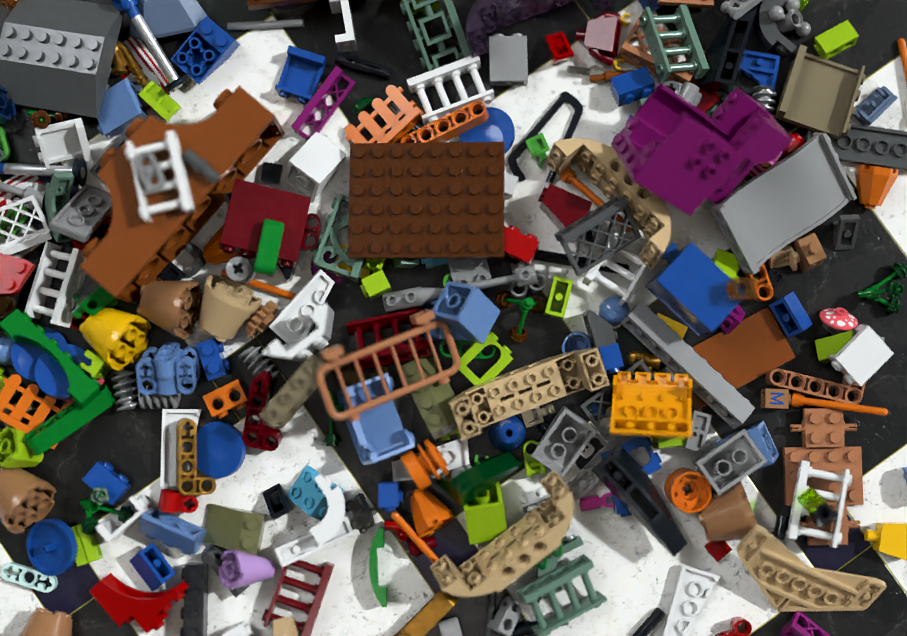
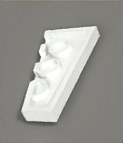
(294, 319)
(453, 452)

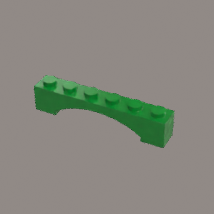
(20, 328)

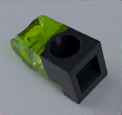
(816, 507)

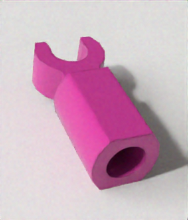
(594, 502)

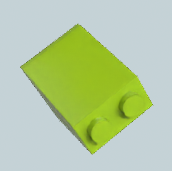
(486, 516)

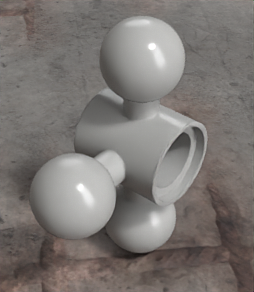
(790, 20)

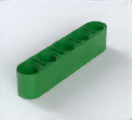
(67, 422)

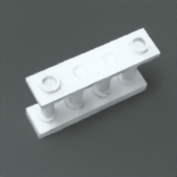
(438, 76)
(179, 182)
(594, 275)
(72, 281)
(797, 510)

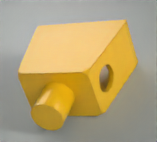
(889, 538)

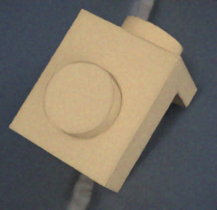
(784, 257)

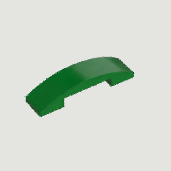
(379, 590)

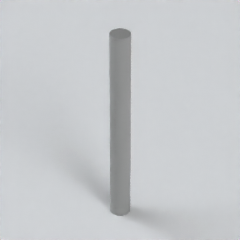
(265, 24)

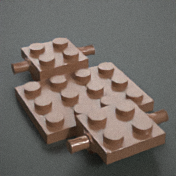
(824, 448)

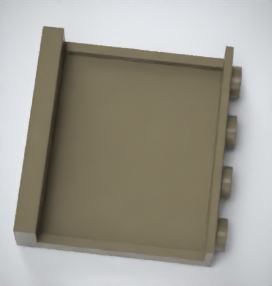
(819, 94)
(294, 393)

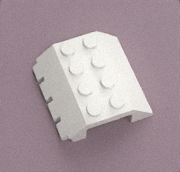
(316, 340)

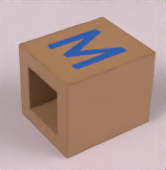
(775, 398)

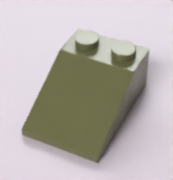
(234, 528)

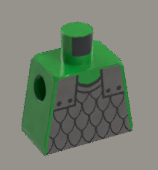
(90, 298)

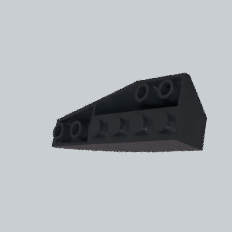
(728, 52)
(638, 494)

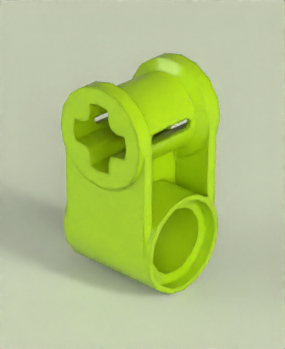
(530, 462)

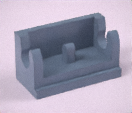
(874, 105)

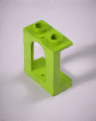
(474, 349)

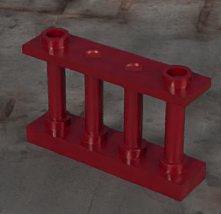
(385, 355)
(310, 609)

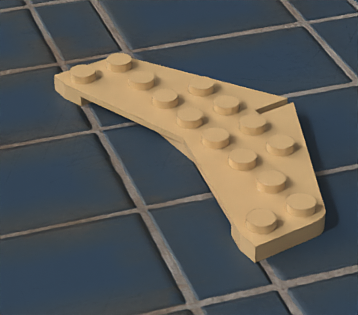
(795, 585)

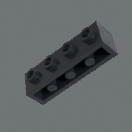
(195, 599)

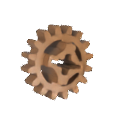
(261, 319)

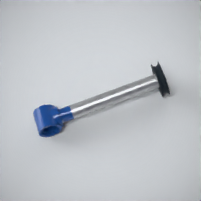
(130, 7)
(78, 169)

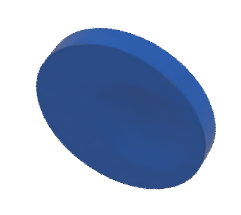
(496, 129)
(25, 355)
(51, 376)
(219, 449)
(51, 546)

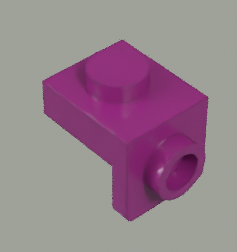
(732, 320)

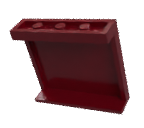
(246, 214)

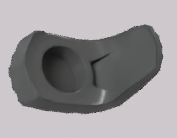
(197, 255)

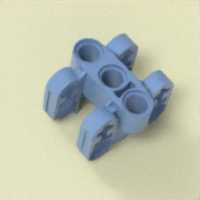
(168, 369)

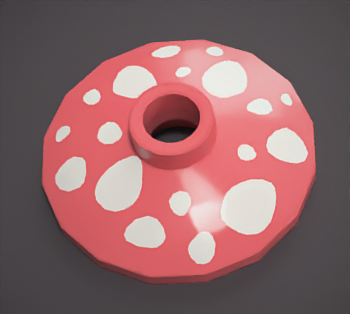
(838, 318)

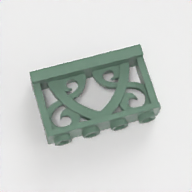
(330, 232)

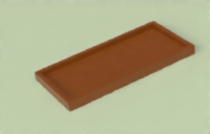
(746, 352)

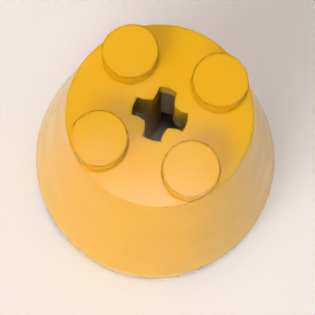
(116, 336)

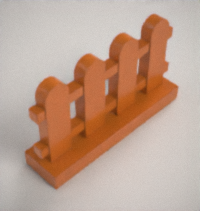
(398, 127)
(19, 411)

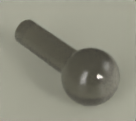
(593, 70)

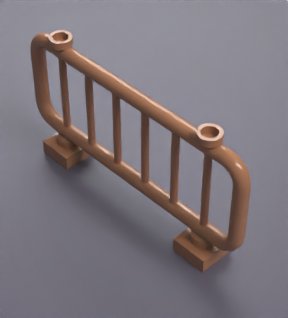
(334, 362)

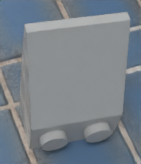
(563, 441)
(730, 462)

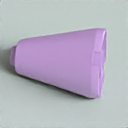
(244, 569)

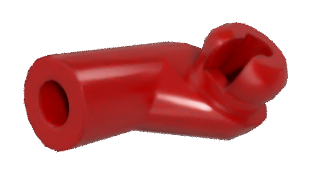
(393, 526)

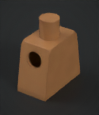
(809, 251)

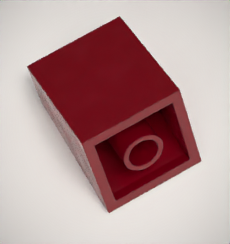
(562, 206)

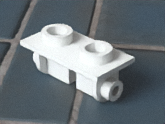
(531, 501)

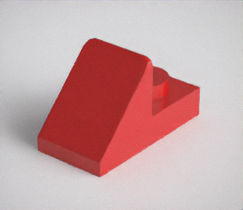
(559, 47)

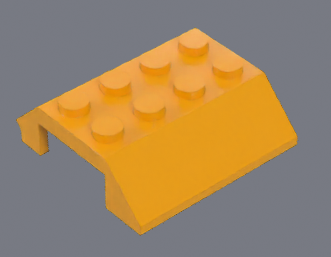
(651, 406)

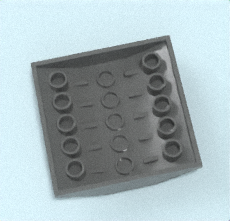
(59, 54)

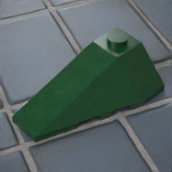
(475, 478)

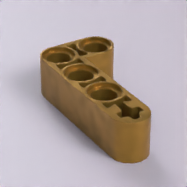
(191, 456)
(429, 615)

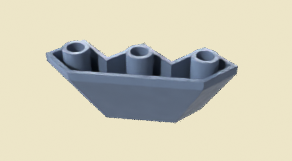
(169, 17)

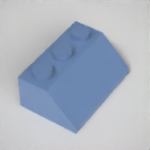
(172, 531)

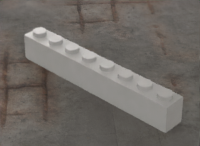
(684, 360)

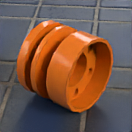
(424, 464)
(695, 497)

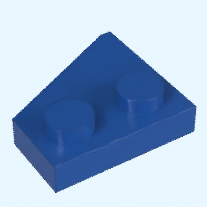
(761, 68)

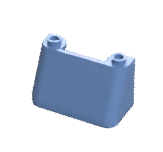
(379, 429)

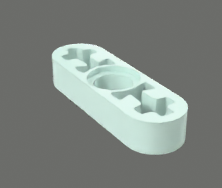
(21, 581)

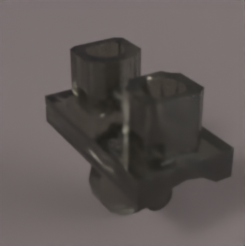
(362, 513)

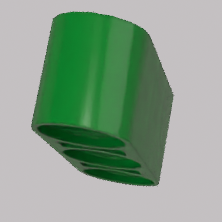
(268, 247)
(460, 343)

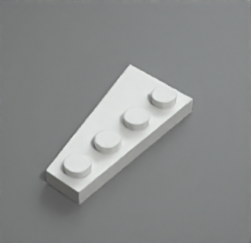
(168, 442)
(688, 598)

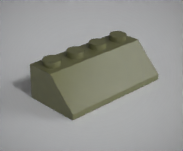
(433, 399)

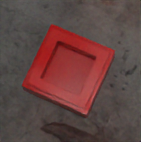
(717, 549)

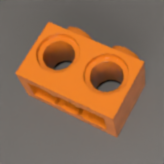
(225, 394)

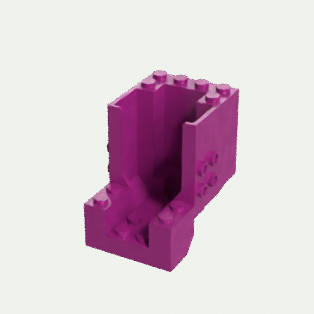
(696, 156)

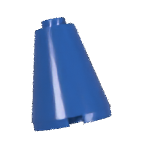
(498, 438)

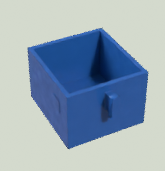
(693, 288)

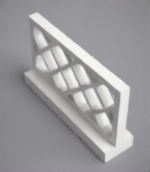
(28, 240)

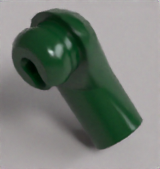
(361, 104)

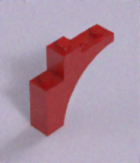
(130, 604)

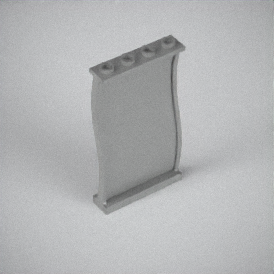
(783, 202)

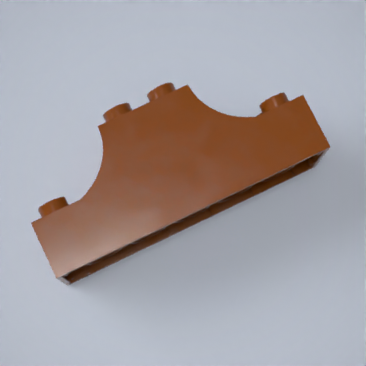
(139, 251)

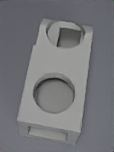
(506, 616)

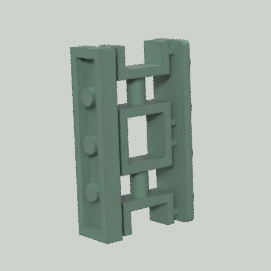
(449, 21)

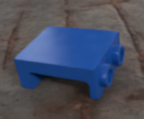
(301, 75)

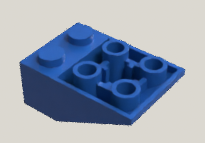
(204, 50)

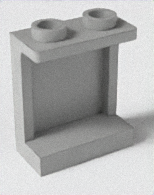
(508, 60)

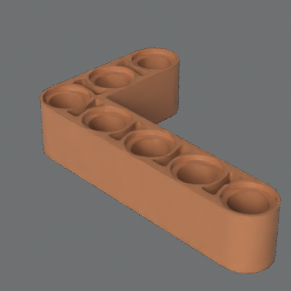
(823, 386)

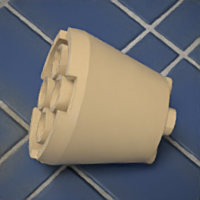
(226, 307)

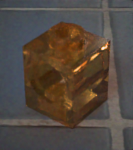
(750, 285)

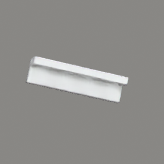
(307, 544)

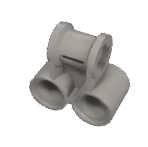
(686, 90)
(532, 289)

